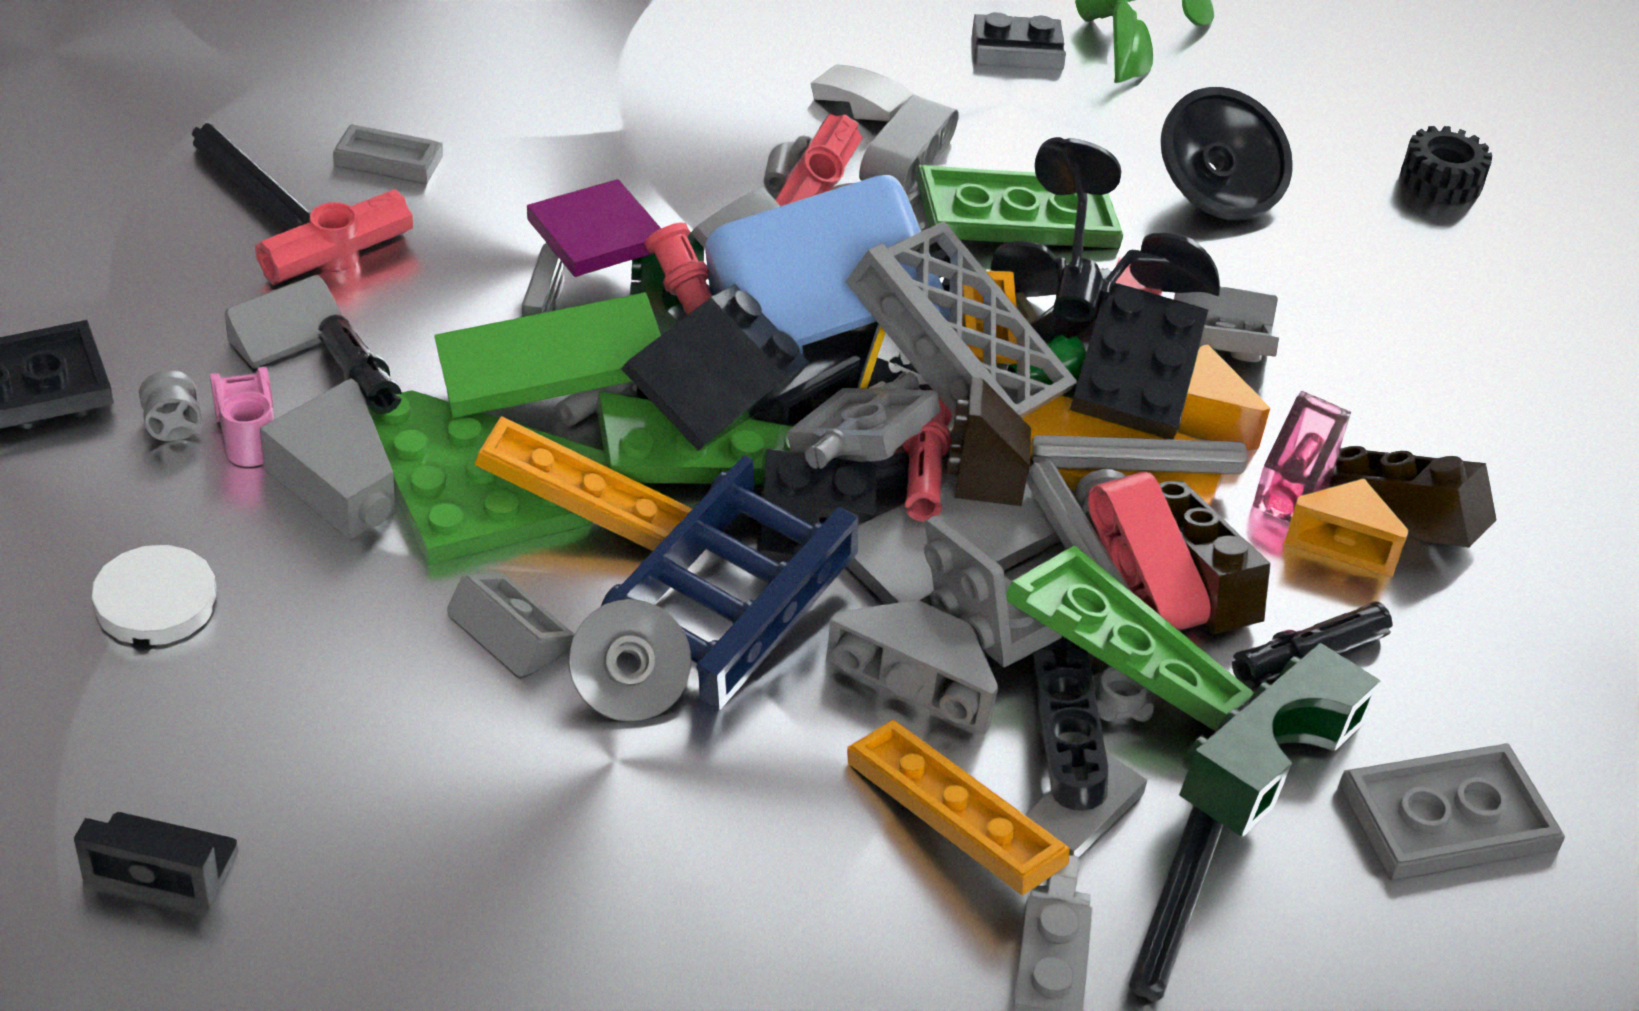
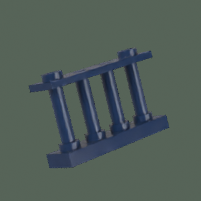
(757, 623)

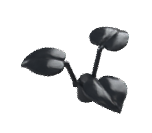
(1163, 263)

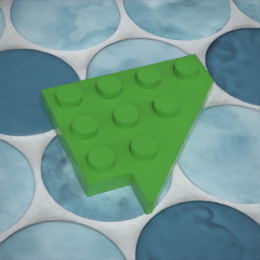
(450, 500)

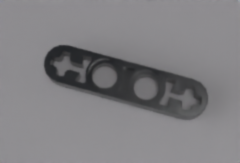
(1071, 716)

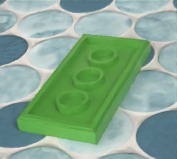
(1012, 208)
(544, 354)

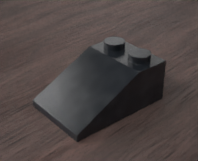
(716, 366)

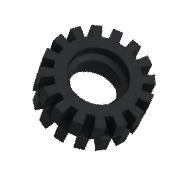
(1446, 164)

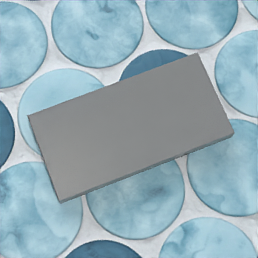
(893, 544)

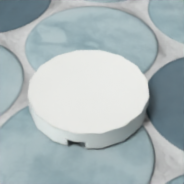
(154, 594)

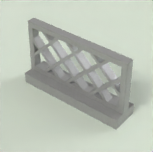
(939, 346)

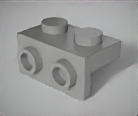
(1238, 321)

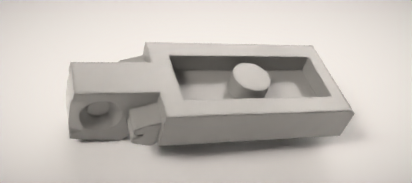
(1054, 945)

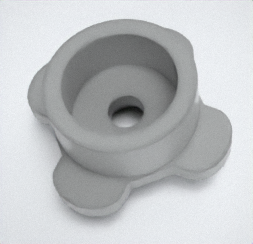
(1121, 697)

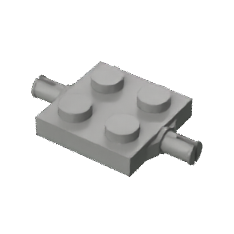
(864, 422)

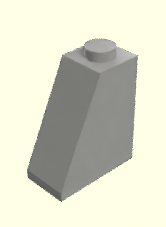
(333, 459)

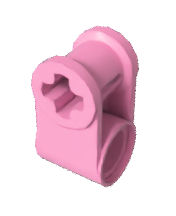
(241, 408)

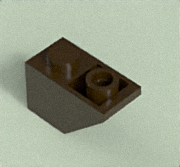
(993, 448)

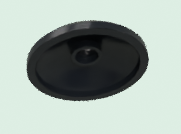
(1241, 143)

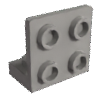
(974, 590)

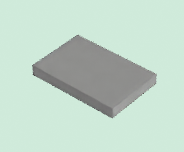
(1451, 811)

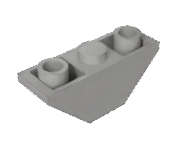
(918, 657)

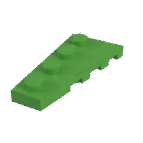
(652, 450)
(1123, 631)

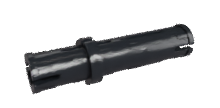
(360, 364)
(1337, 633)

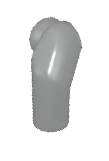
(582, 404)

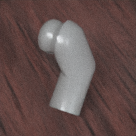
(782, 160)

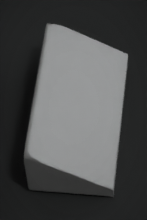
(280, 321)
(508, 622)

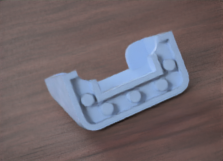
(805, 251)

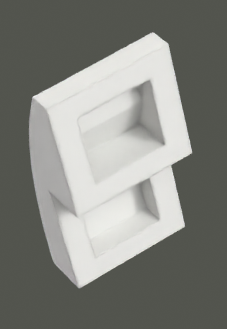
(869, 92)

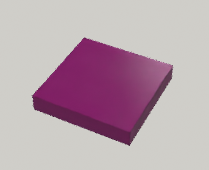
(593, 226)

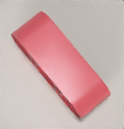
(1149, 548)

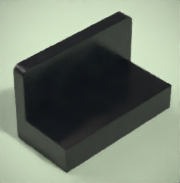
(155, 858)

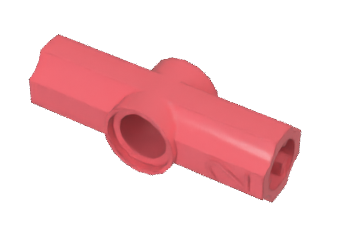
(822, 160)
(333, 236)

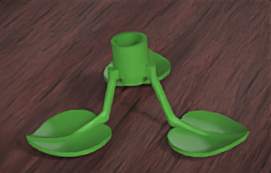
(1131, 35)

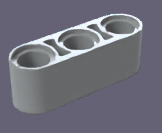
(910, 139)

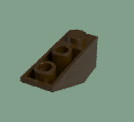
(1432, 496)
(1227, 563)

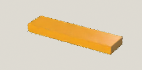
(579, 484)
(959, 807)

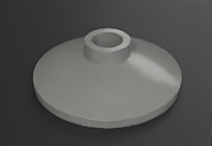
(648, 635)

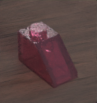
(1301, 455)

